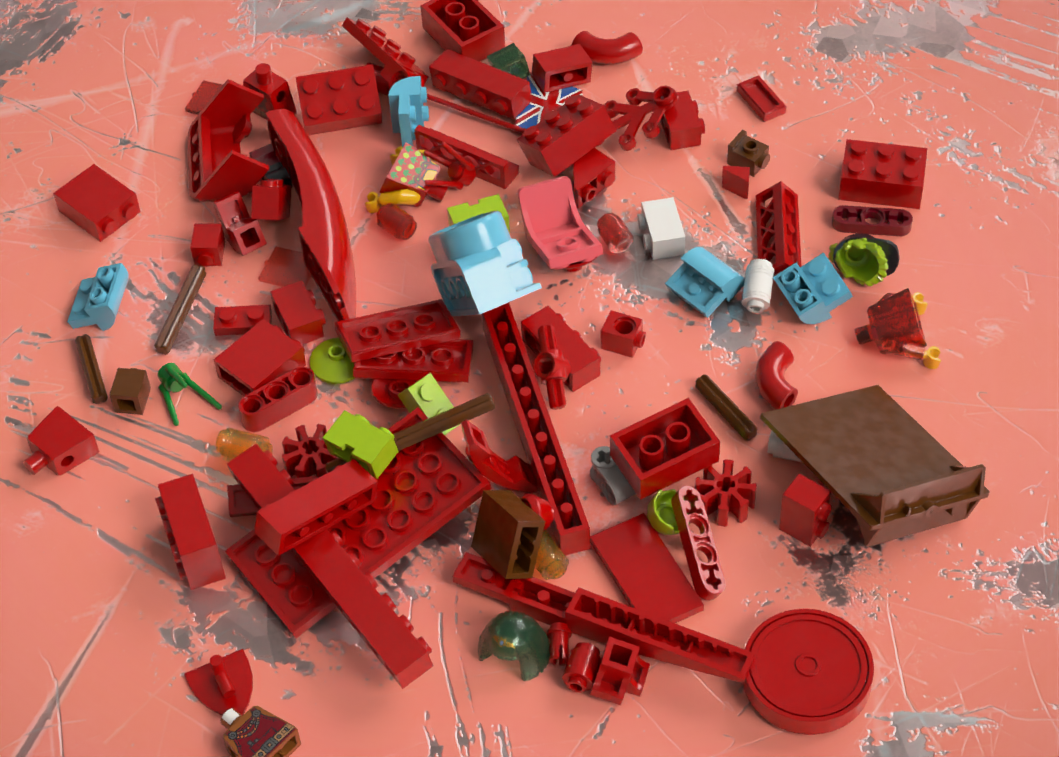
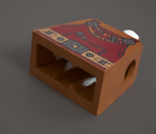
(258, 734)

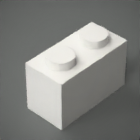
(662, 228)

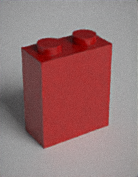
(97, 202)
(259, 358)

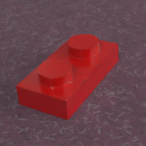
(239, 319)

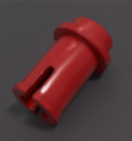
(559, 642)

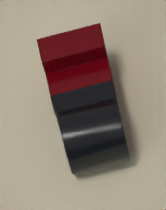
(276, 169)

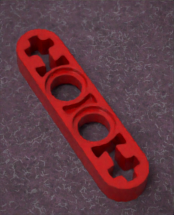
(702, 542)

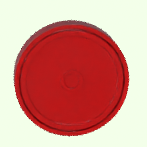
(808, 671)

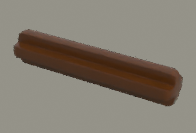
(91, 369)
(726, 407)

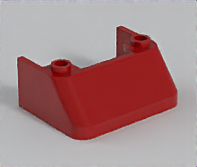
(215, 149)

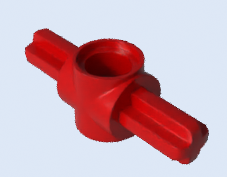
(560, 371)

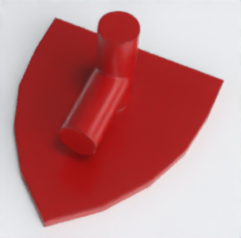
(223, 683)

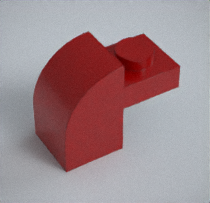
(238, 227)

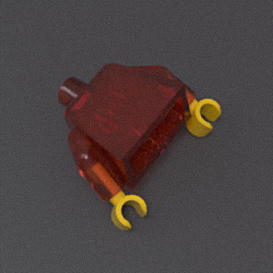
(898, 327)

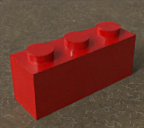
(582, 358)

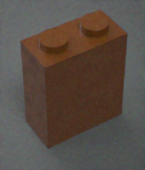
(508, 534)

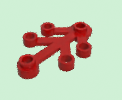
(658, 101)

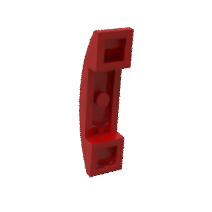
(511, 474)

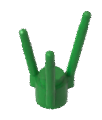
(175, 380)

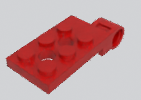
(397, 64)

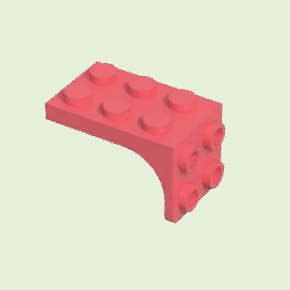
(555, 225)

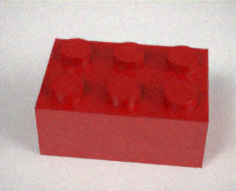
(463, 27)
(339, 99)
(566, 134)
(883, 174)
(664, 448)
(189, 532)

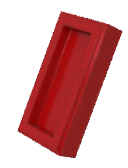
(761, 98)

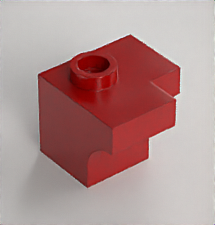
(619, 672)

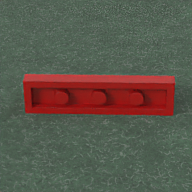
(487, 166)
(783, 226)

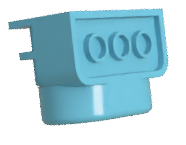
(479, 265)

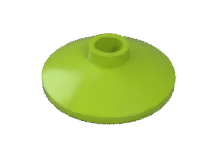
(331, 362)

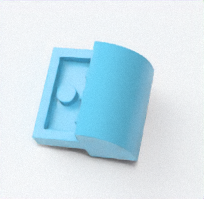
(407, 107)
(704, 281)
(813, 289)
(99, 298)

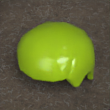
(661, 513)

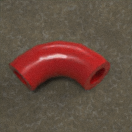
(609, 50)
(771, 377)

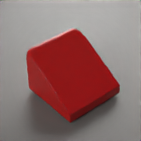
(736, 180)

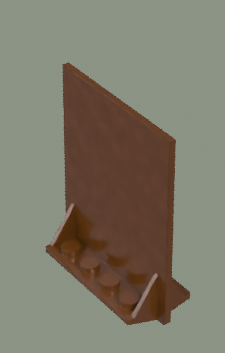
(879, 463)

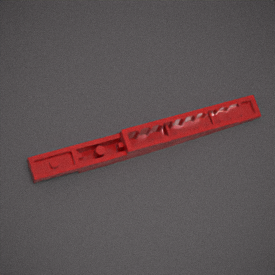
(601, 617)

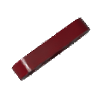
(851, 225)

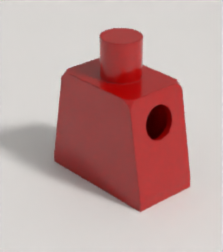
(59, 444)

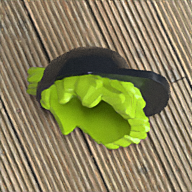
(865, 258)

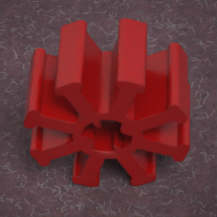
(307, 454)
(727, 492)

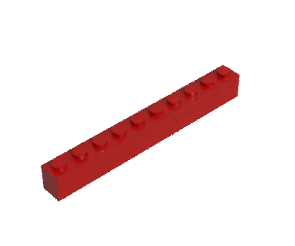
(536, 429)
(339, 575)

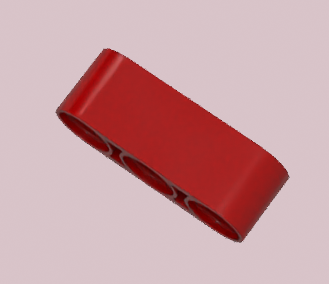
(278, 399)

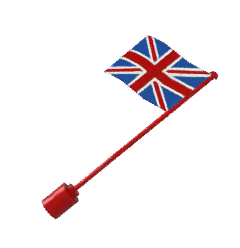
(533, 114)

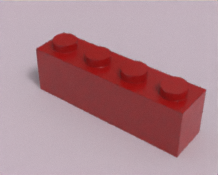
(480, 83)
(315, 506)

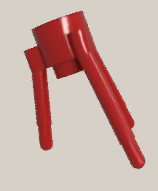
(461, 172)

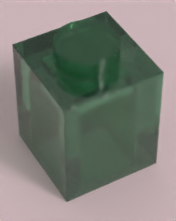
(510, 60)

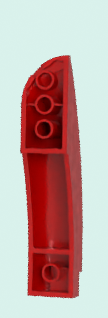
(324, 229)

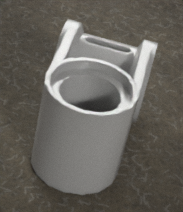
(609, 477)

